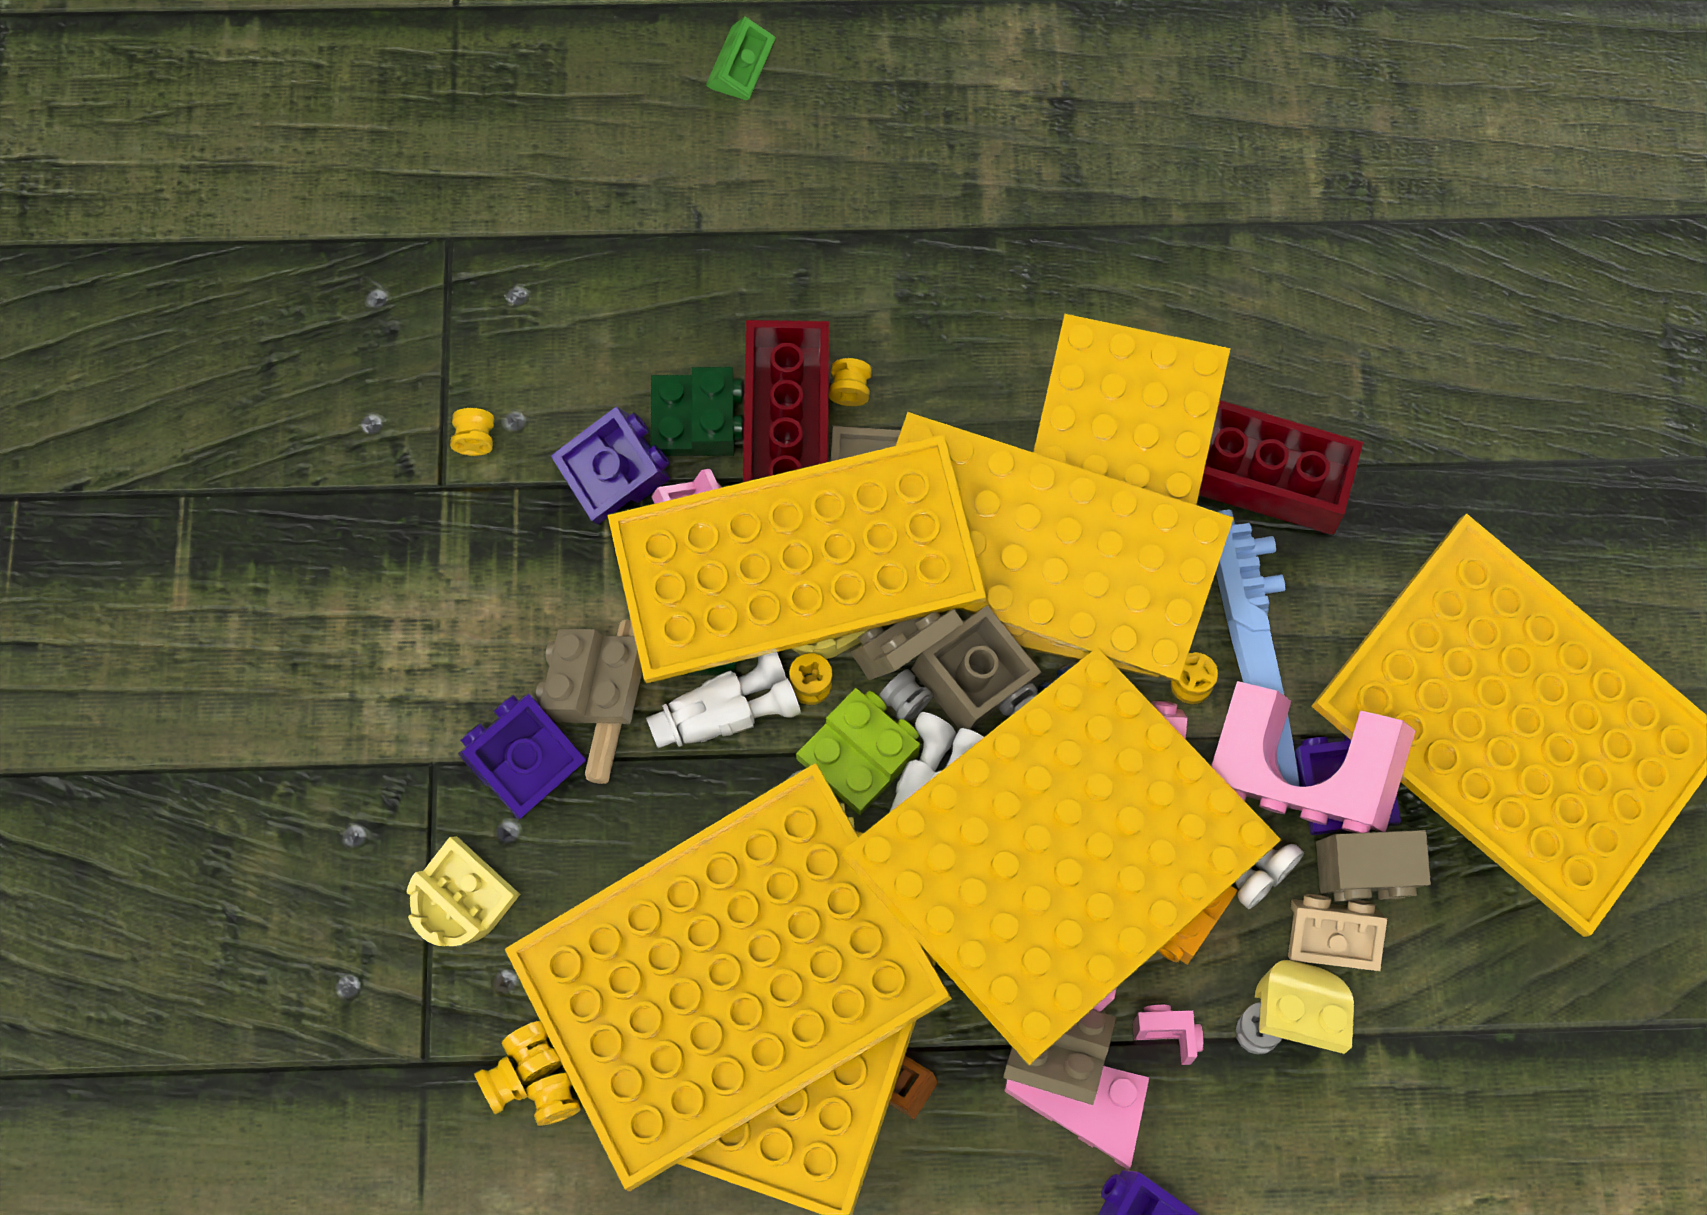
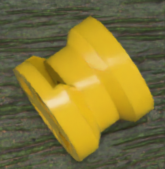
(850, 382)
(472, 431)
(1198, 669)
(809, 689)
(500, 1085)
(553, 1099)

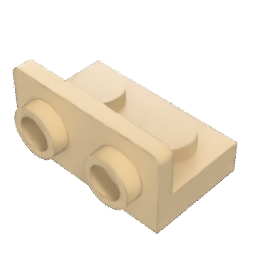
(1337, 933)

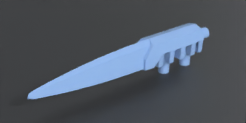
(1248, 623)

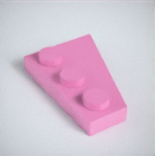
(1107, 1124)

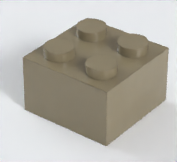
(975, 669)
(1373, 862)

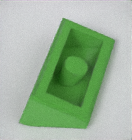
(741, 59)

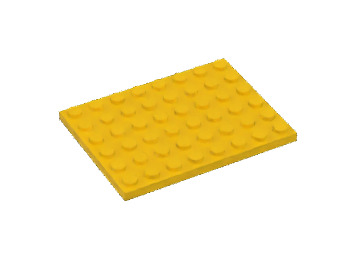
(1526, 724)
(1060, 853)
(722, 978)

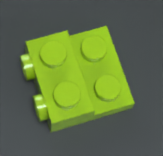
(861, 749)

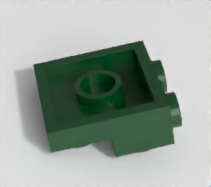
(696, 412)

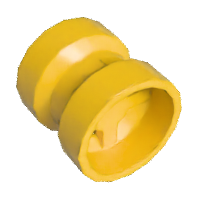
(531, 1052)

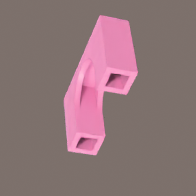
(1357, 794)

